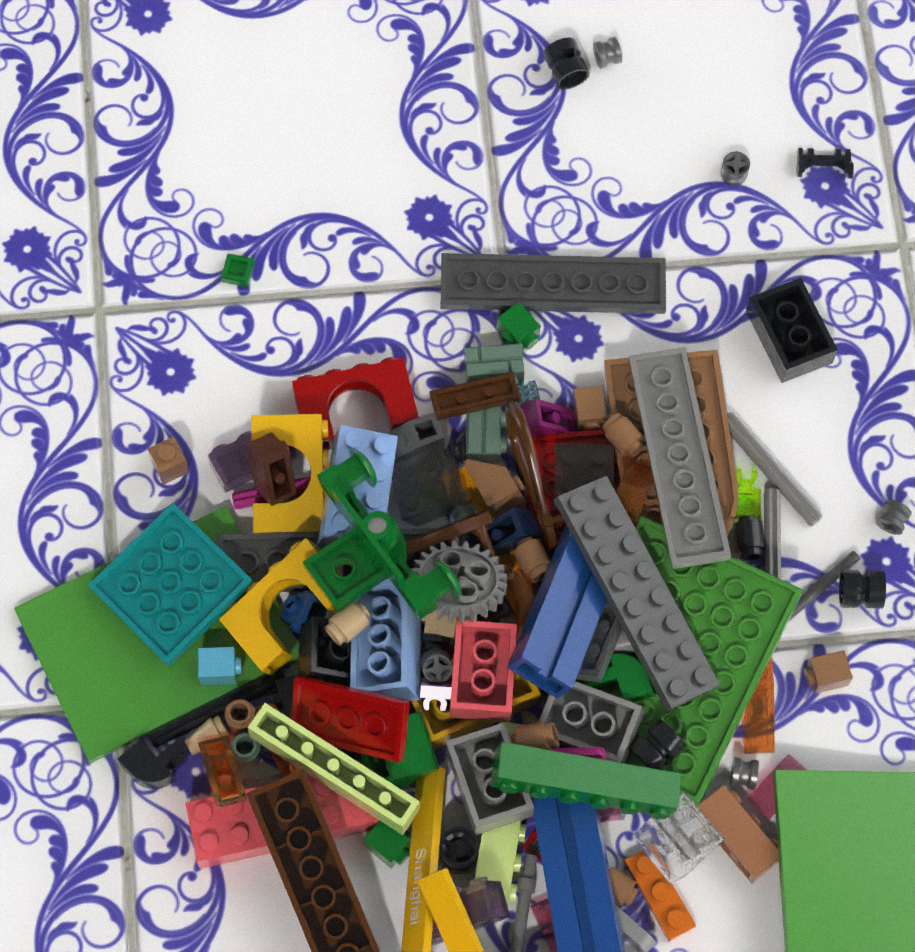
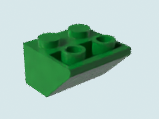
(418, 756)

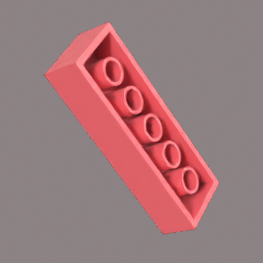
(235, 835)

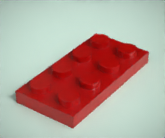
(352, 717)

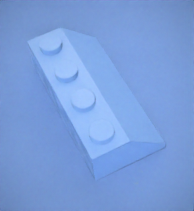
(389, 649)

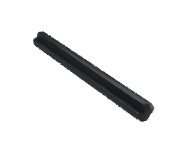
(213, 708)

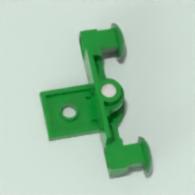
(372, 548)

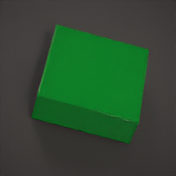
(238, 270)

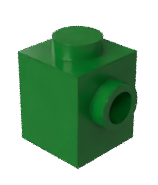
(518, 326)
(388, 844)

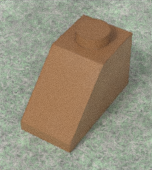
(496, 486)

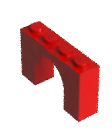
(385, 380)

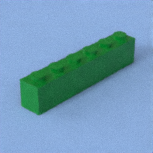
(585, 780)

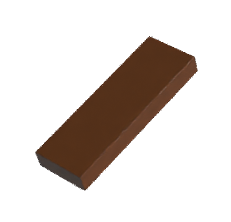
(474, 396)

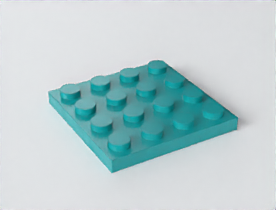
(171, 584)

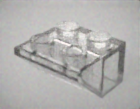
(680, 840)

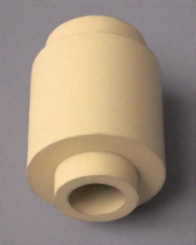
(347, 623)

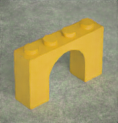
(306, 435)
(250, 616)

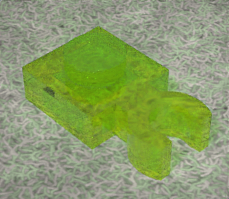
(748, 497)

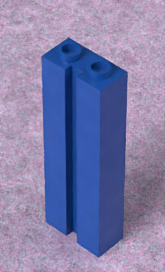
(559, 621)
(577, 877)

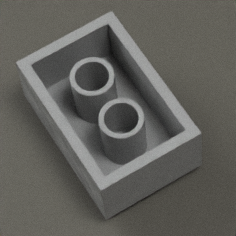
(594, 720)
(472, 767)

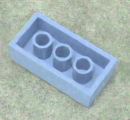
(380, 451)

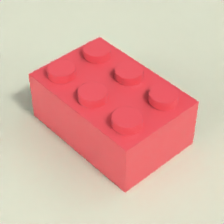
(480, 672)

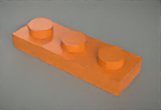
(660, 896)

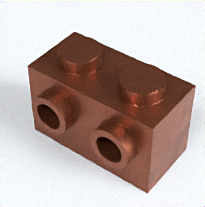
(271, 468)

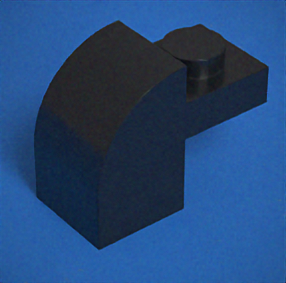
(150, 770)

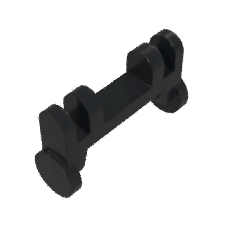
(837, 159)

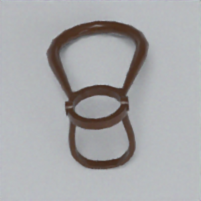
(528, 466)

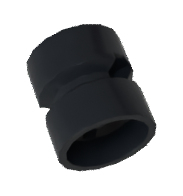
(566, 63)
(872, 589)
(658, 746)
(458, 850)

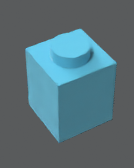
(218, 666)

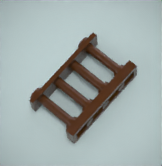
(475, 523)

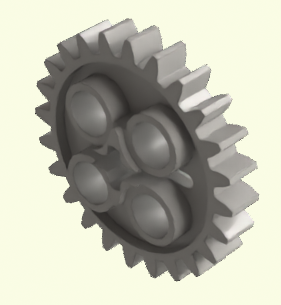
(479, 576)

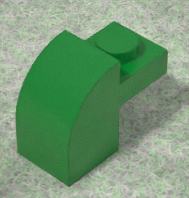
(629, 675)

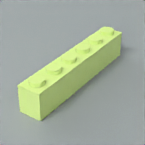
(334, 768)
(498, 849)

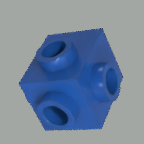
(300, 608)

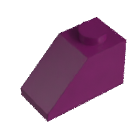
(548, 417)

